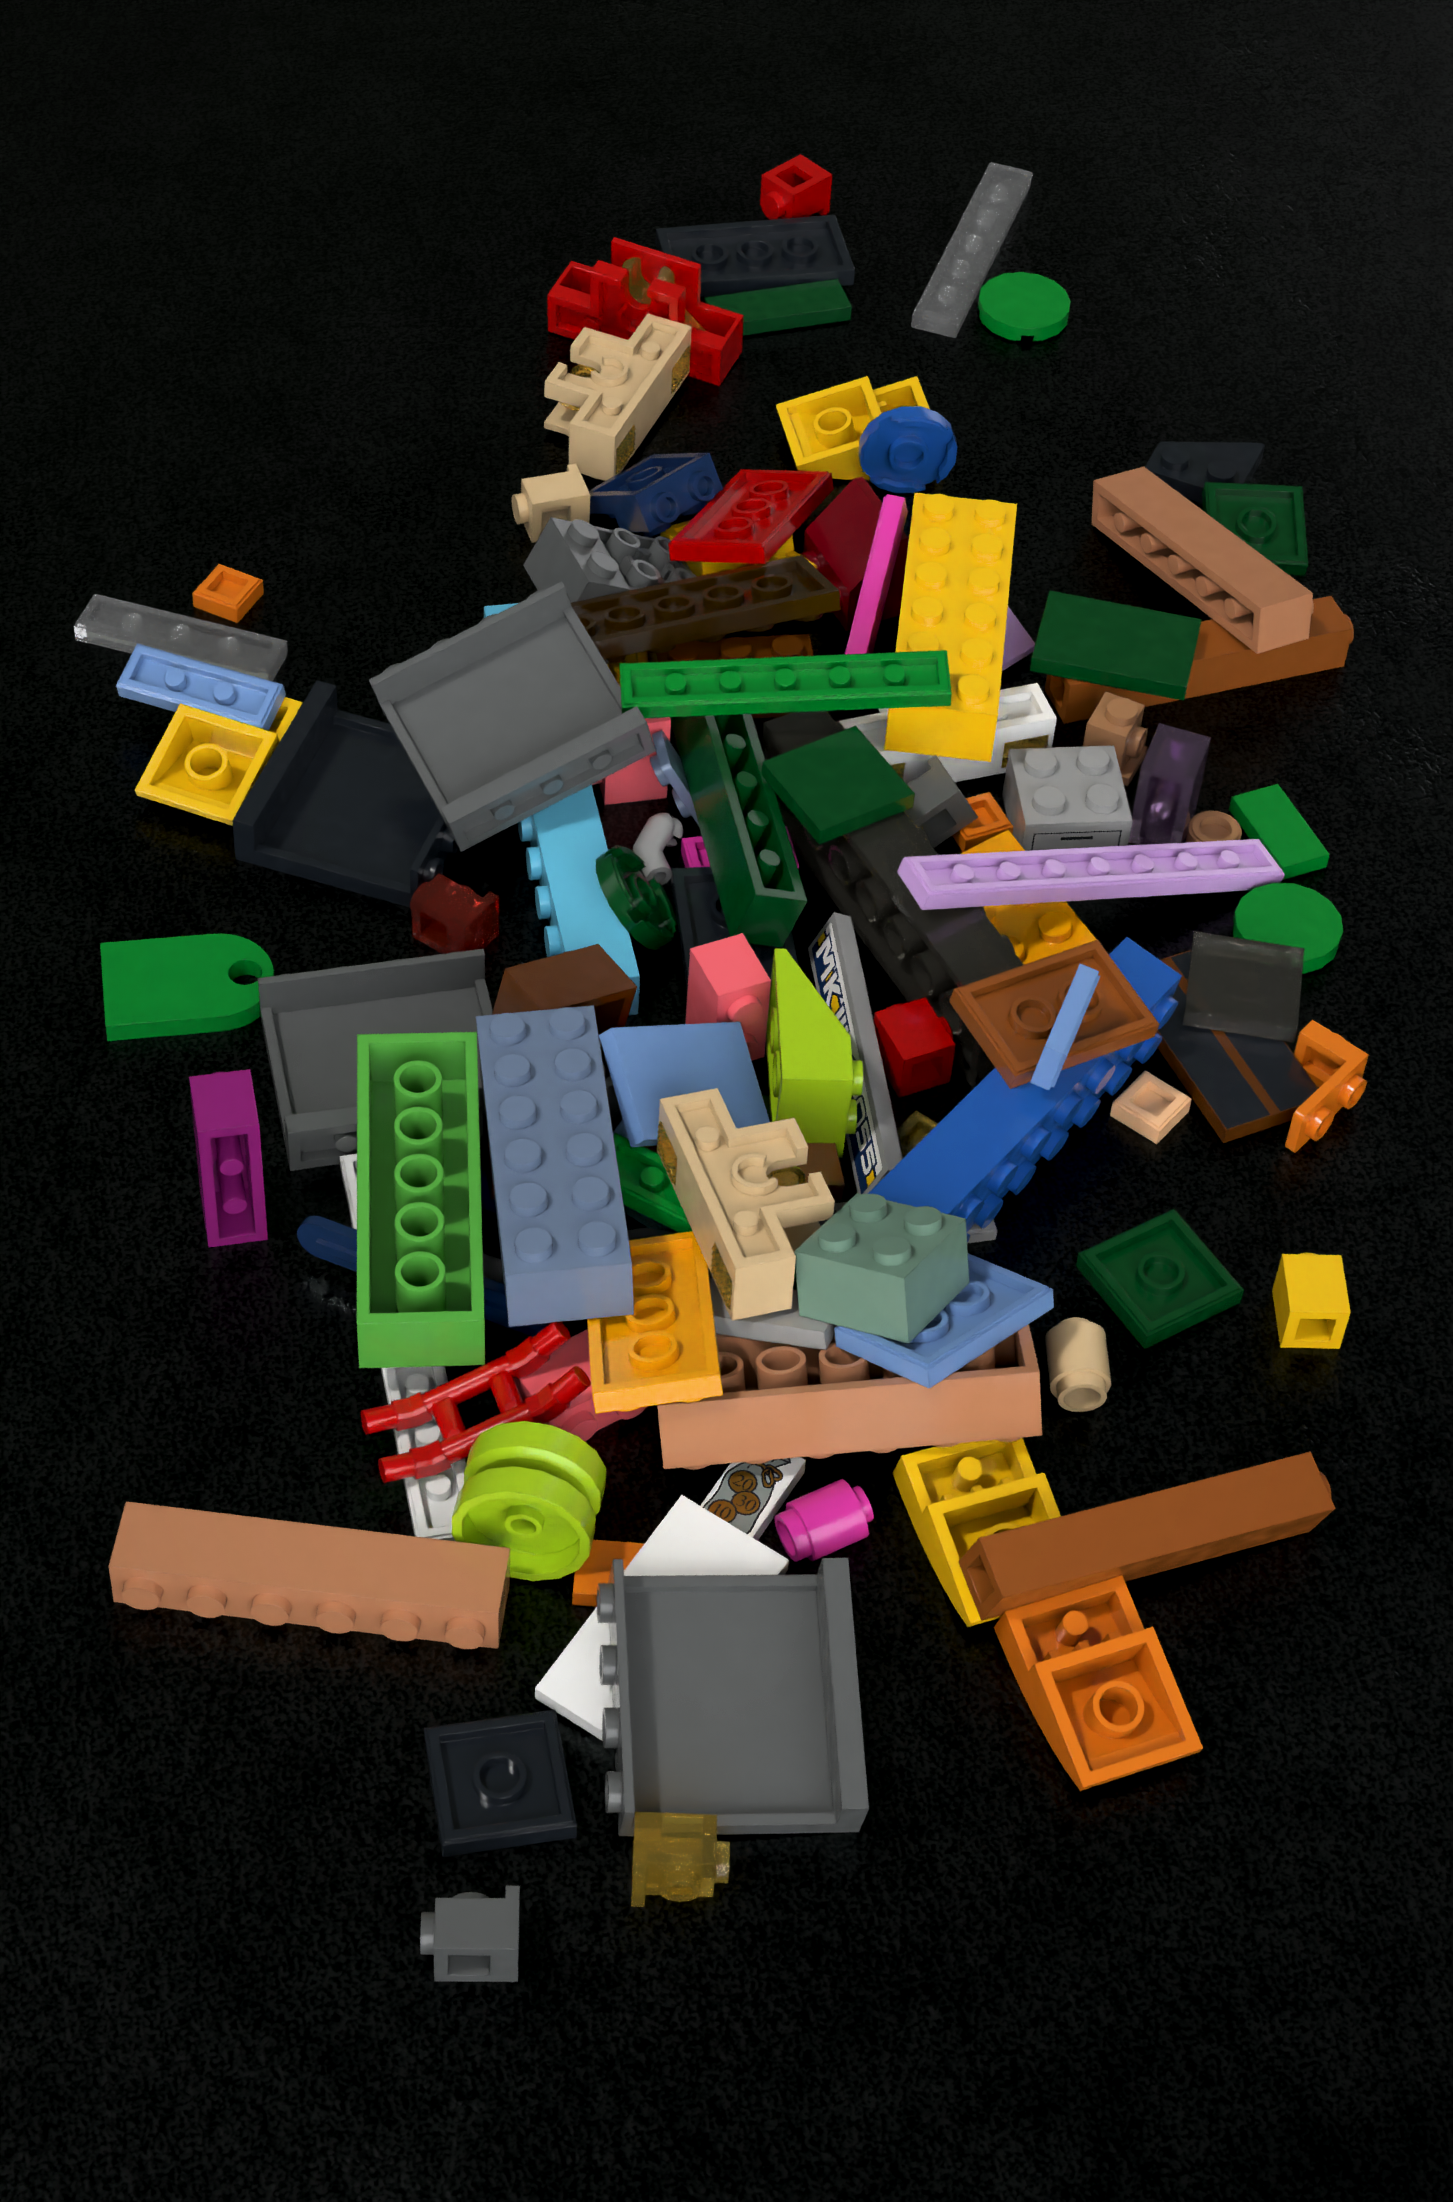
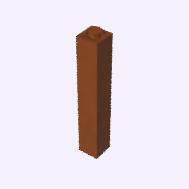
(1225, 664)
(1147, 1533)

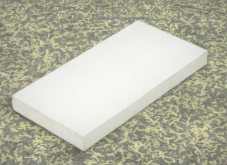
(683, 1544)

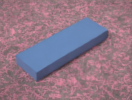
(173, 680)

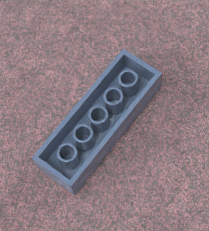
(554, 1167)

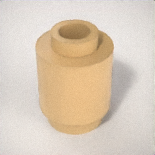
(1078, 1364)

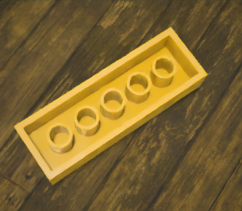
(958, 604)

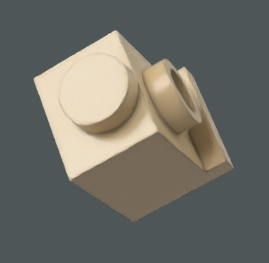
(551, 495)

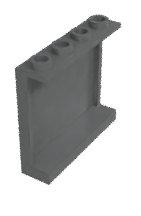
(510, 716)
(313, 1031)
(734, 1700)

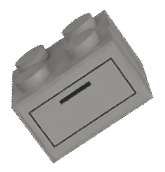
(1066, 798)

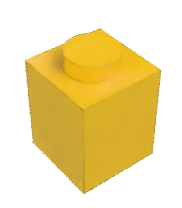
(1311, 1301)

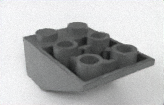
(600, 560)

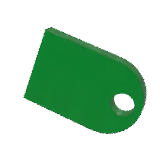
(180, 985)

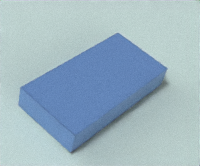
(1065, 1027)

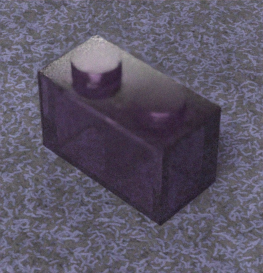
(1168, 786)

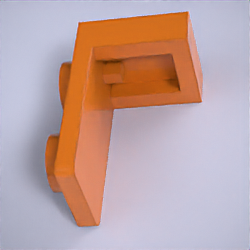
(1337, 1071)

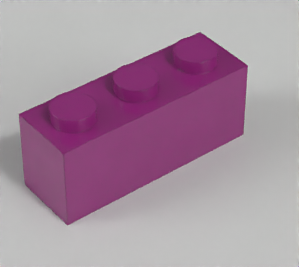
(229, 1157)

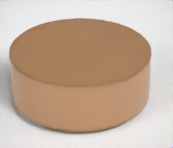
(1213, 827)

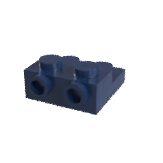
(657, 491)

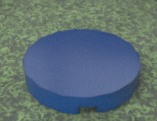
(907, 449)

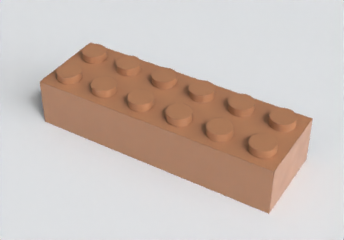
(831, 1402)

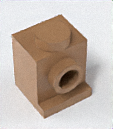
(1119, 723)

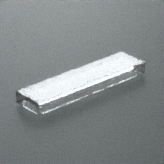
(124, 624)

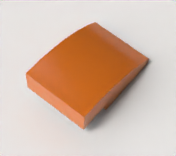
(1097, 1683)

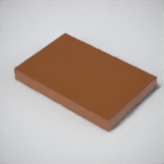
(1018, 1008)

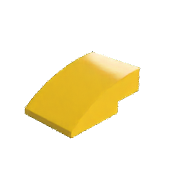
(828, 424)
(211, 761)
(967, 1495)

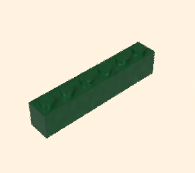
(741, 826)

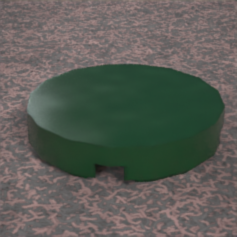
(634, 900)

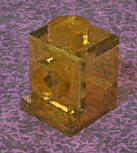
(677, 1856)

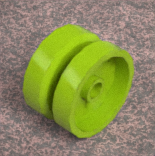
(533, 1494)

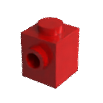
(914, 1046)

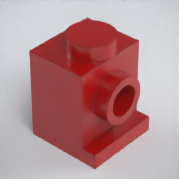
(789, 195)

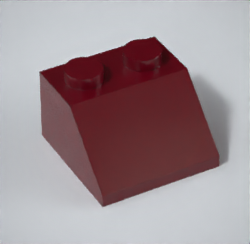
(841, 546)

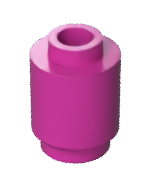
(824, 1521)

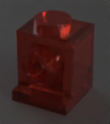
(453, 916)

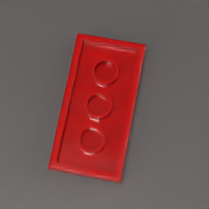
(751, 516)

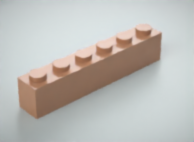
(1202, 560)
(310, 1575)

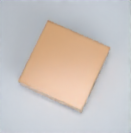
(1150, 1107)

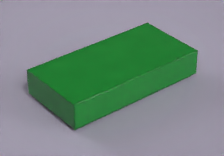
(1282, 830)

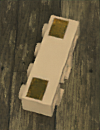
(616, 391)
(742, 1197)

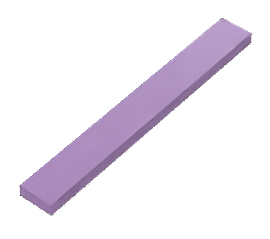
(1087, 873)

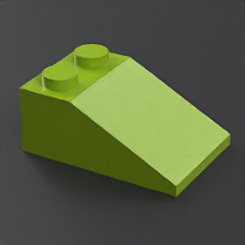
(809, 1059)

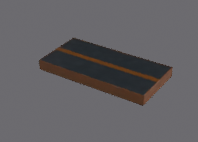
(1232, 1077)

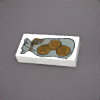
(753, 1493)

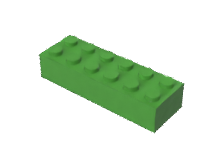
(419, 1201)

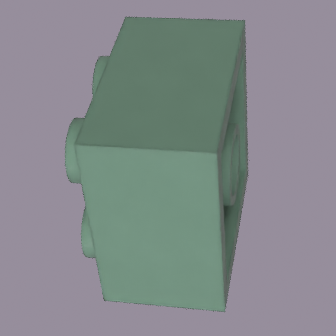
(882, 1267)

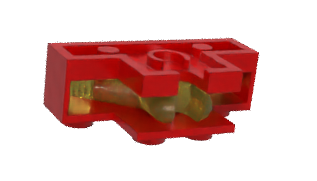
(641, 282)

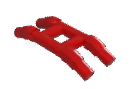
(443, 1403)

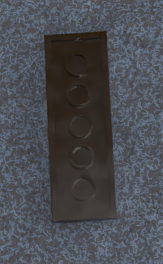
(706, 607)

